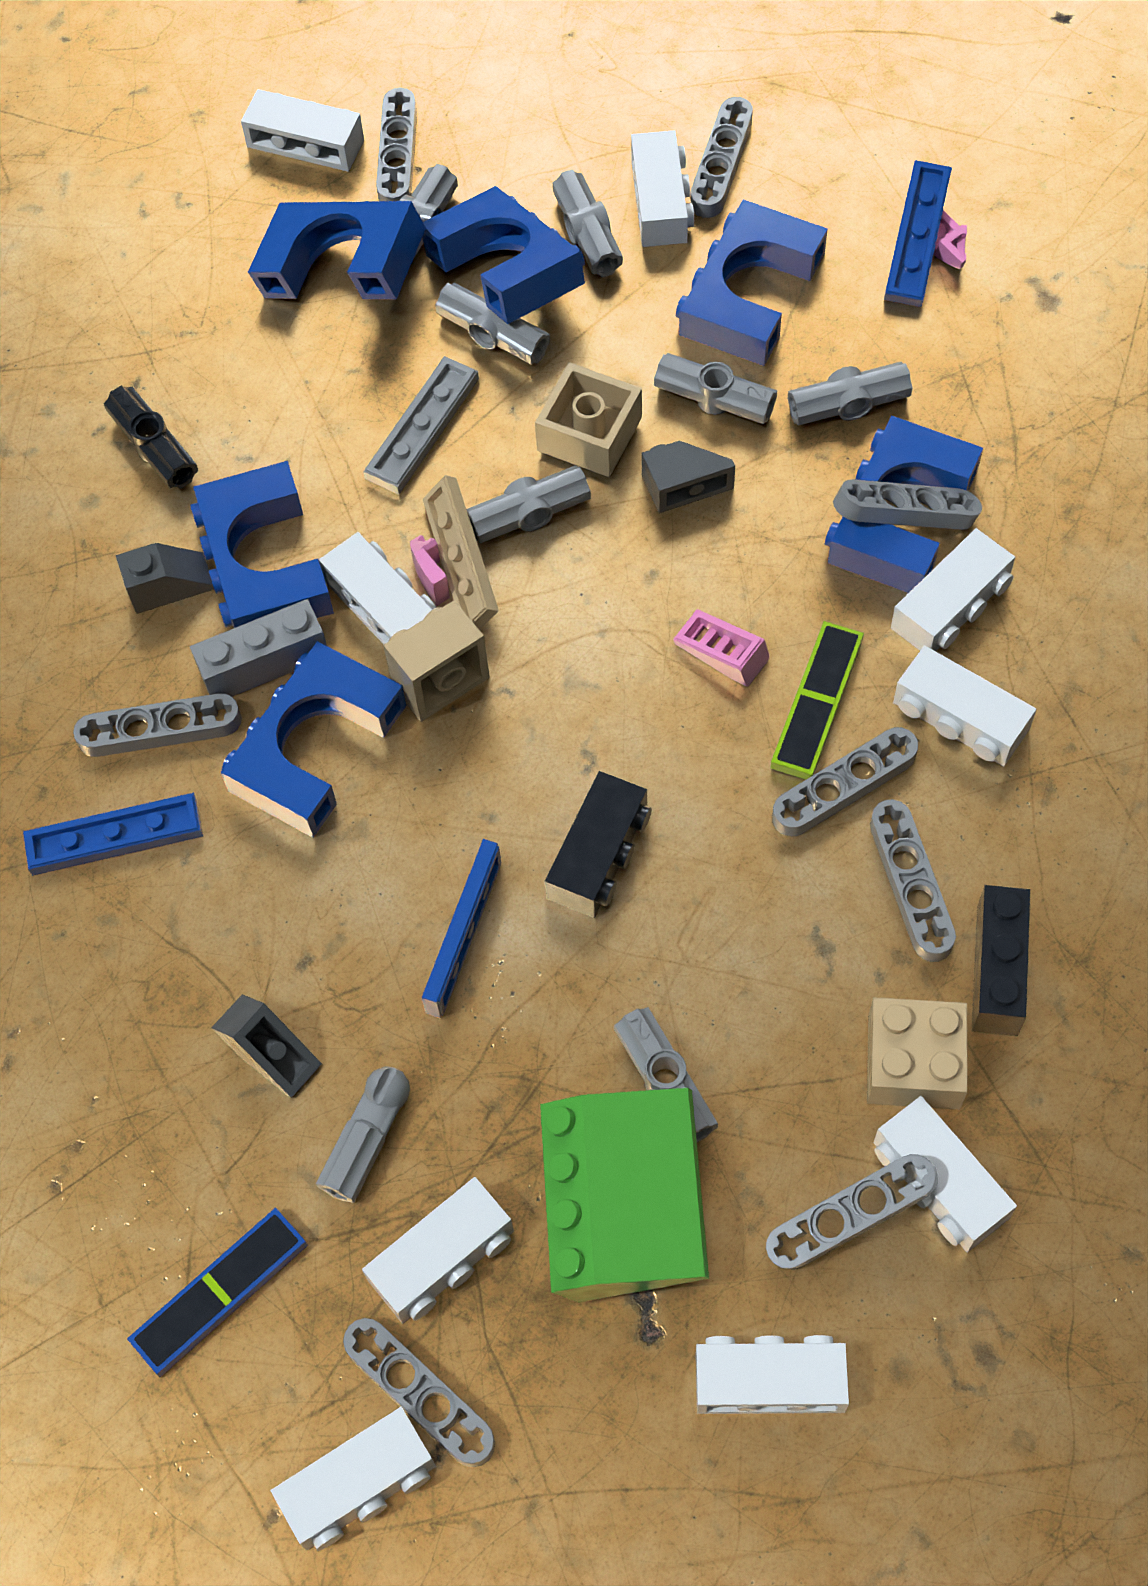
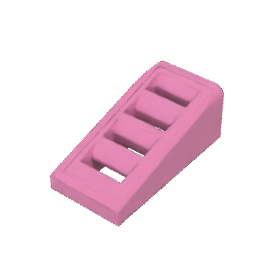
(742, 663)

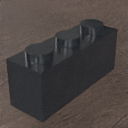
(598, 845)
(1001, 960)

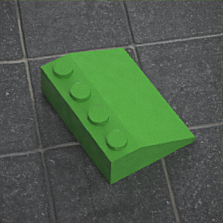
(622, 1193)

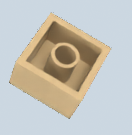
(588, 419)
(437, 659)
(917, 1052)

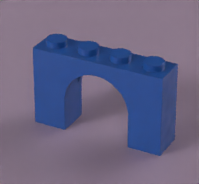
(497, 221)
(304, 230)
(749, 239)
(905, 456)
(231, 511)
(320, 685)

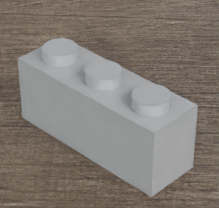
(257, 650)

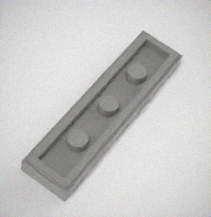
(421, 425)

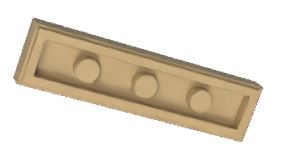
(460, 551)

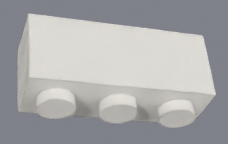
(303, 130)
(661, 188)
(373, 588)
(953, 592)
(963, 706)
(966, 1195)
(439, 1251)
(771, 1376)
(354, 1481)

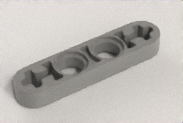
(396, 148)
(721, 156)
(865, 503)
(158, 732)
(841, 777)
(907, 880)
(848, 1205)
(415, 1395)

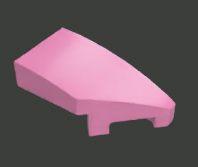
(951, 242)
(425, 559)

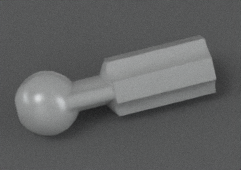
(364, 1134)

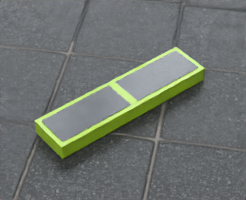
(817, 701)

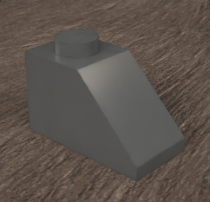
(685, 474)
(163, 575)
(266, 1044)

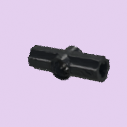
(151, 437)

